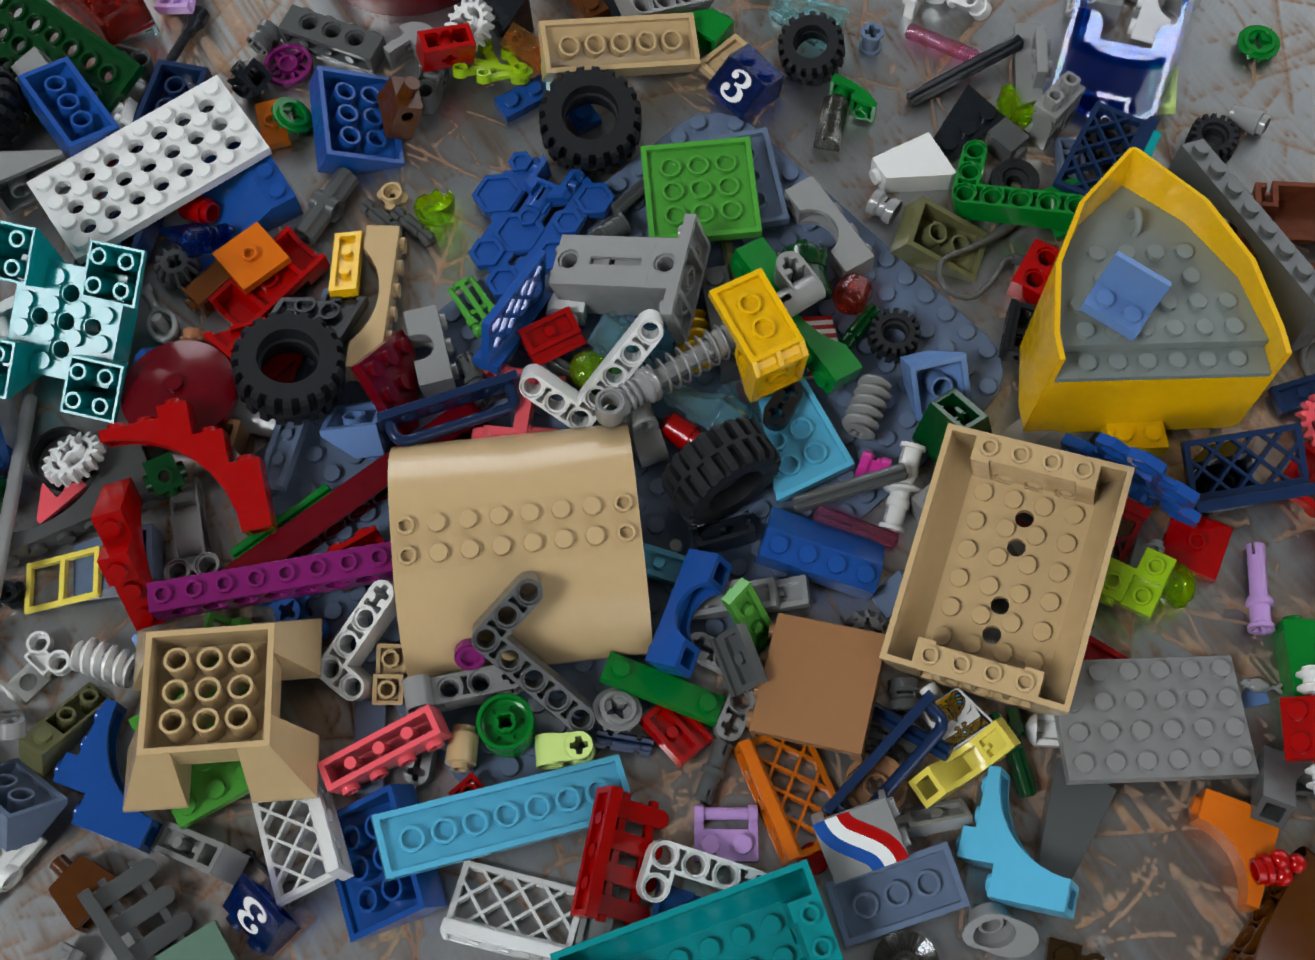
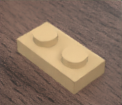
(714, 60)

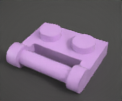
(730, 844)

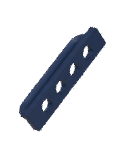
(424, 407)
(925, 703)

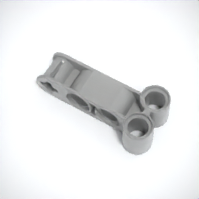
(190, 533)
(423, 690)

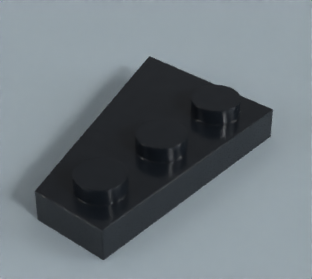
(967, 121)

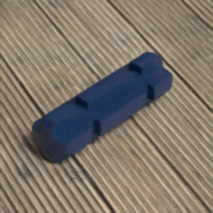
(623, 742)

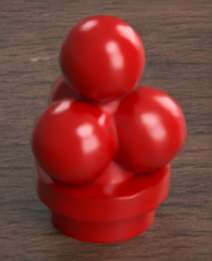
(1276, 867)

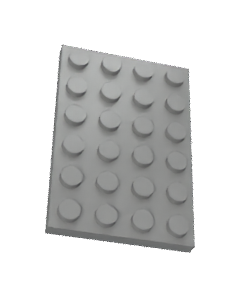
(1156, 722)

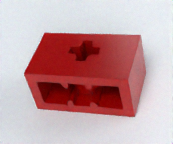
(445, 46)

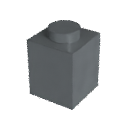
(1006, 141)

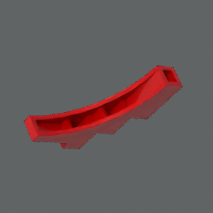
(177, 431)

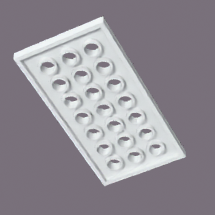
(145, 184)

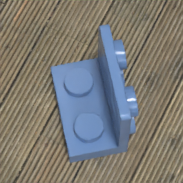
(1125, 295)

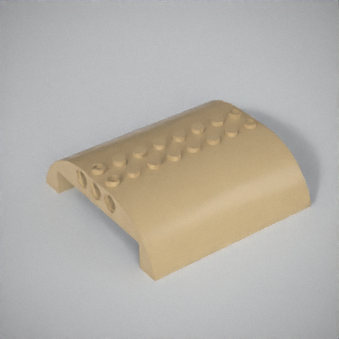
(504, 505)

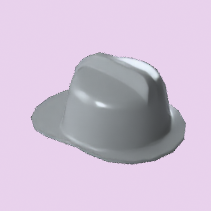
(998, 932)

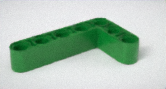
(1006, 204)

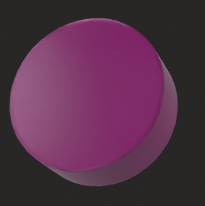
(467, 656)

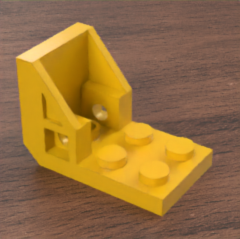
(767, 341)

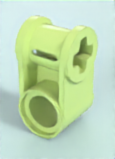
(559, 751)

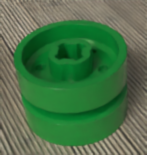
(507, 710)

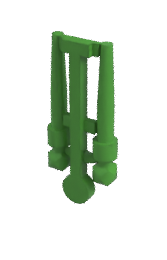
(478, 309)

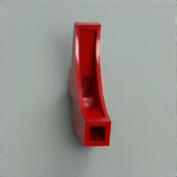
(123, 550)

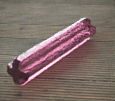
(940, 43)
(856, 526)

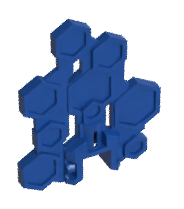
(523, 231)
(1149, 480)

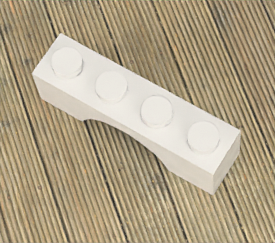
(1148, 23)

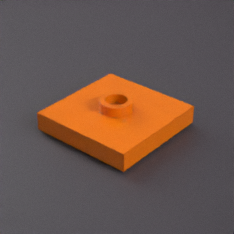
(251, 257)

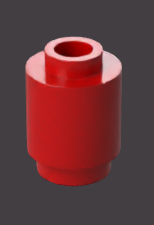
(200, 210)
(679, 430)

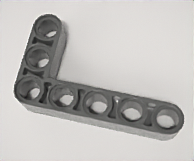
(526, 659)

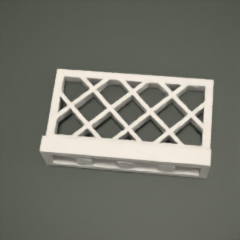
(329, 843)
(499, 938)

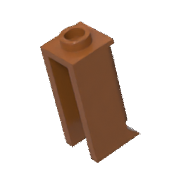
(203, 287)

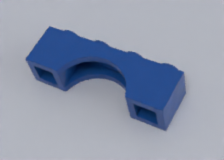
(700, 578)

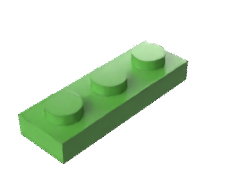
(746, 607)

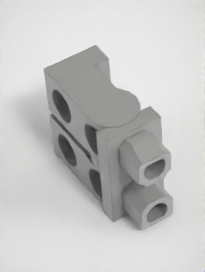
(1055, 110)

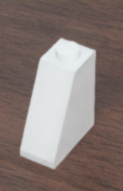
(913, 167)

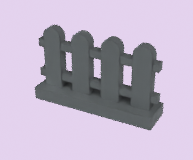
(128, 919)

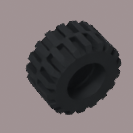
(807, 28)

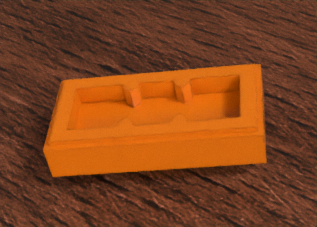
(269, 130)

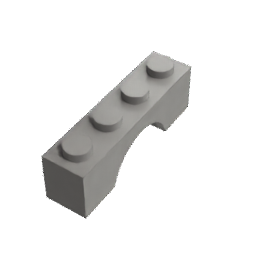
(810, 204)

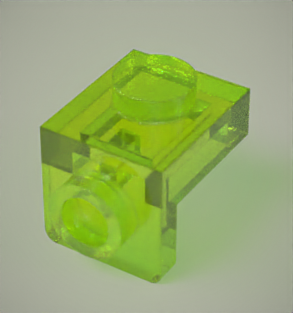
(1012, 108)

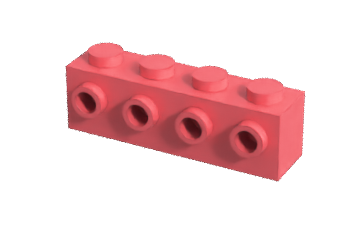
(384, 750)

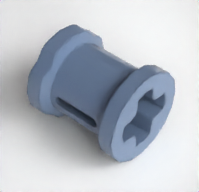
(871, 35)

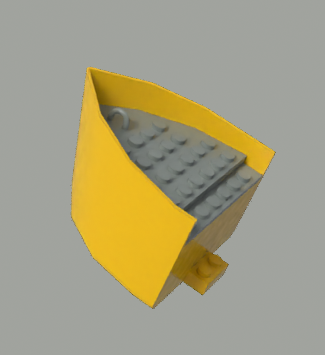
(1200, 351)

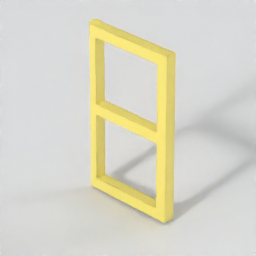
(62, 600)

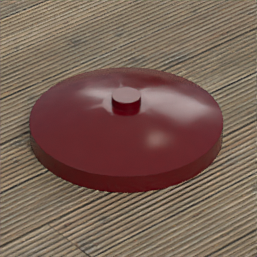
(181, 371)

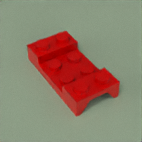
(305, 267)

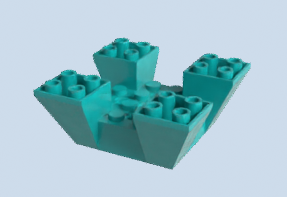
(38, 346)

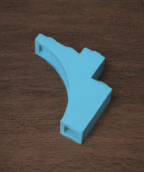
(1015, 875)

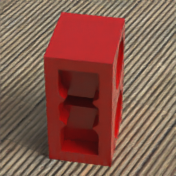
(1033, 272)

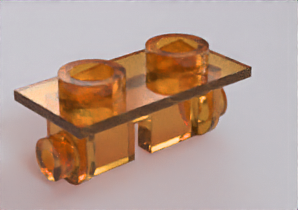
(523, 45)

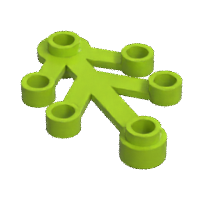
(516, 71)

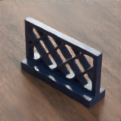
(1139, 139)
(1255, 493)

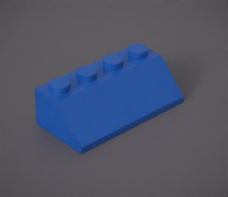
(66, 106)
(822, 553)

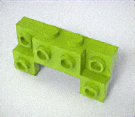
(1138, 587)

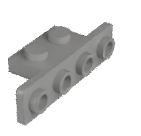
(1032, 61)

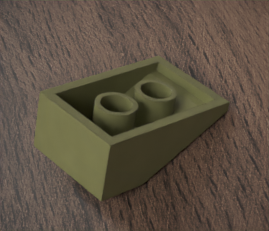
(932, 232)

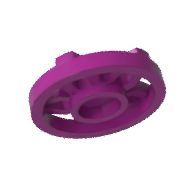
(289, 65)

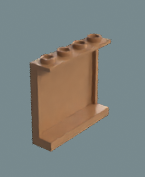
(818, 685)

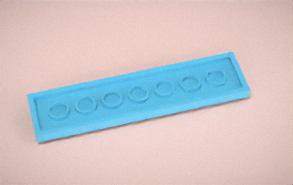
(492, 818)

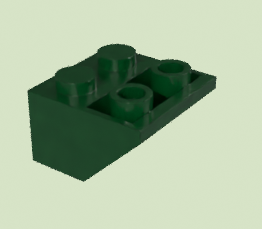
(948, 408)

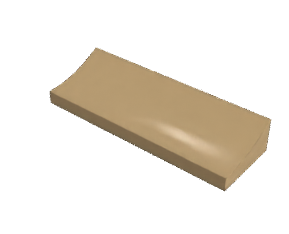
(619, 43)

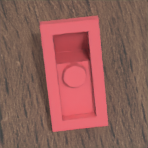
(53, 505)

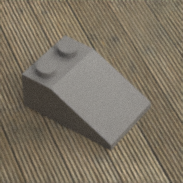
(19, 168)

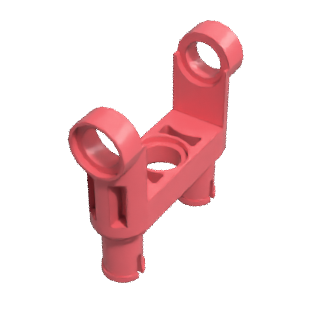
(523, 415)

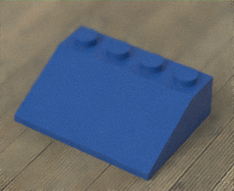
(350, 123)
(254, 196)
(366, 898)

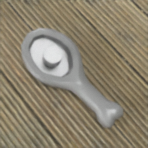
(161, 321)

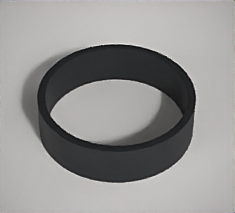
(41, 443)

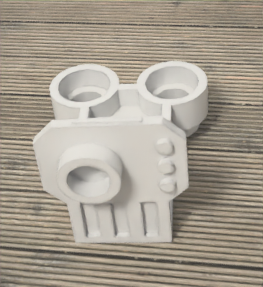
(41, 664)

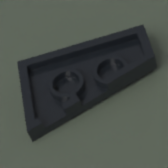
(337, 313)

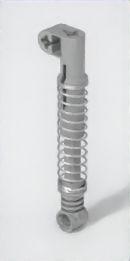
(715, 345)

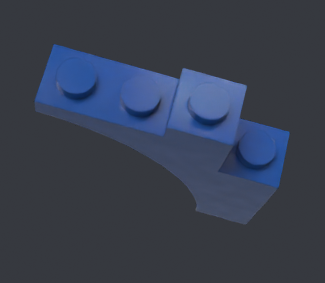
(98, 778)

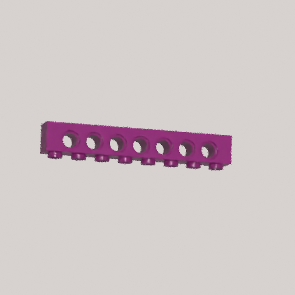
(270, 581)

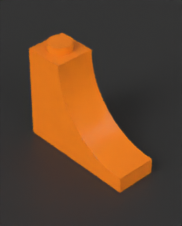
(1239, 836)

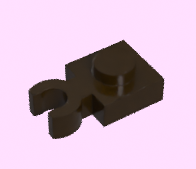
(1064, 950)

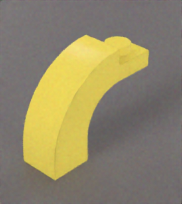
(965, 763)

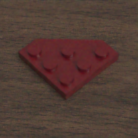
(390, 375)

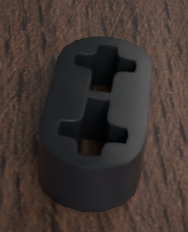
(788, 408)

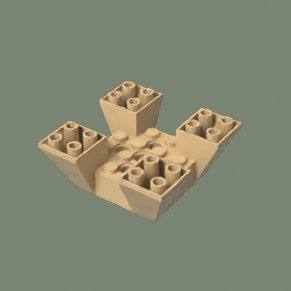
(172, 735)

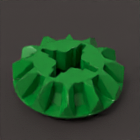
(1265, 36)
(301, 115)

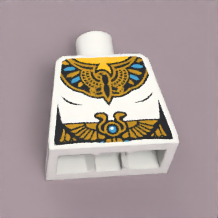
(962, 713)

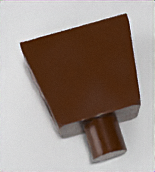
(400, 106)
(72, 880)

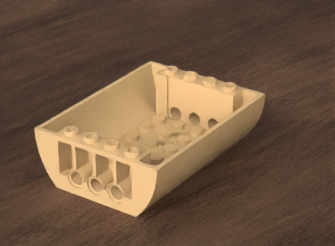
(964, 565)

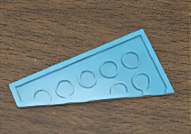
(807, 447)

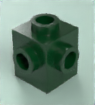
(160, 464)

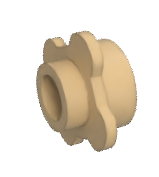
(390, 189)

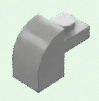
(404, 46)

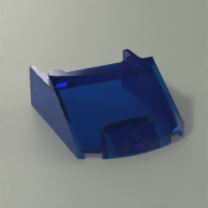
(1116, 72)

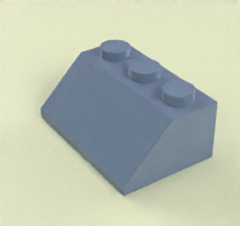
(26, 805)

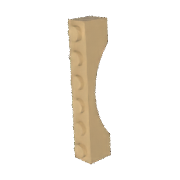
(384, 254)

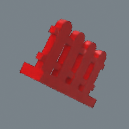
(601, 853)

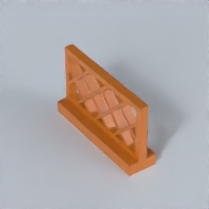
(766, 796)

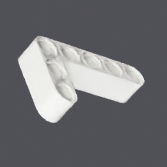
(601, 378)

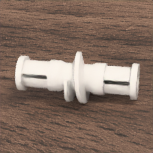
(900, 492)

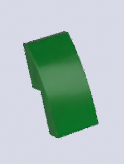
(861, 102)

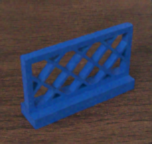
(518, 307)

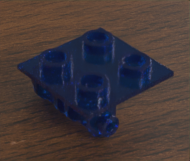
(199, 238)

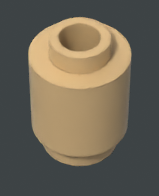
(462, 748)

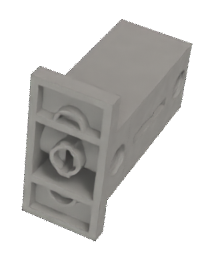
(635, 274)

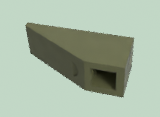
(61, 730)

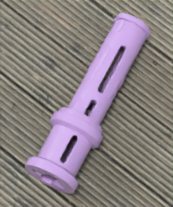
(1259, 601)

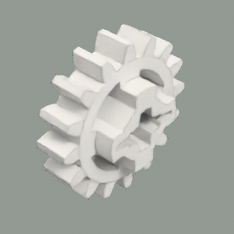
(478, 16)
(73, 459)

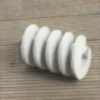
(103, 662)

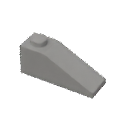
(200, 852)

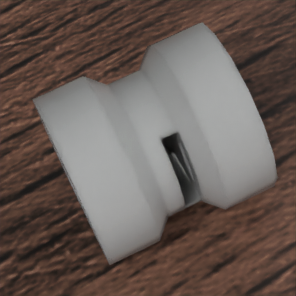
(883, 206)

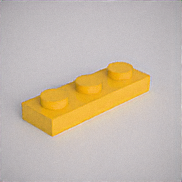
(346, 264)

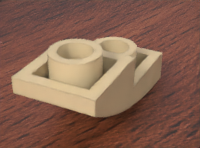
(389, 675)

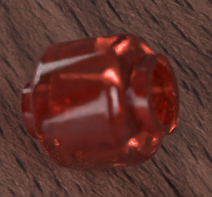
(852, 294)

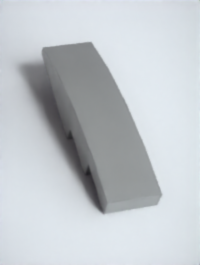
(774, 595)

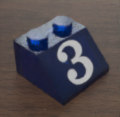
(746, 82)
(256, 913)

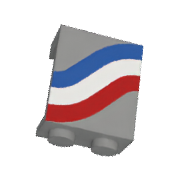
(861, 838)

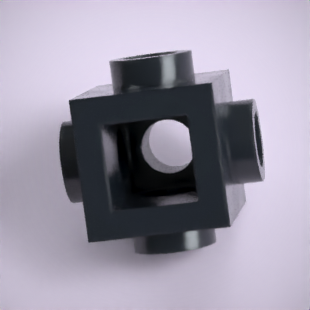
(249, 78)

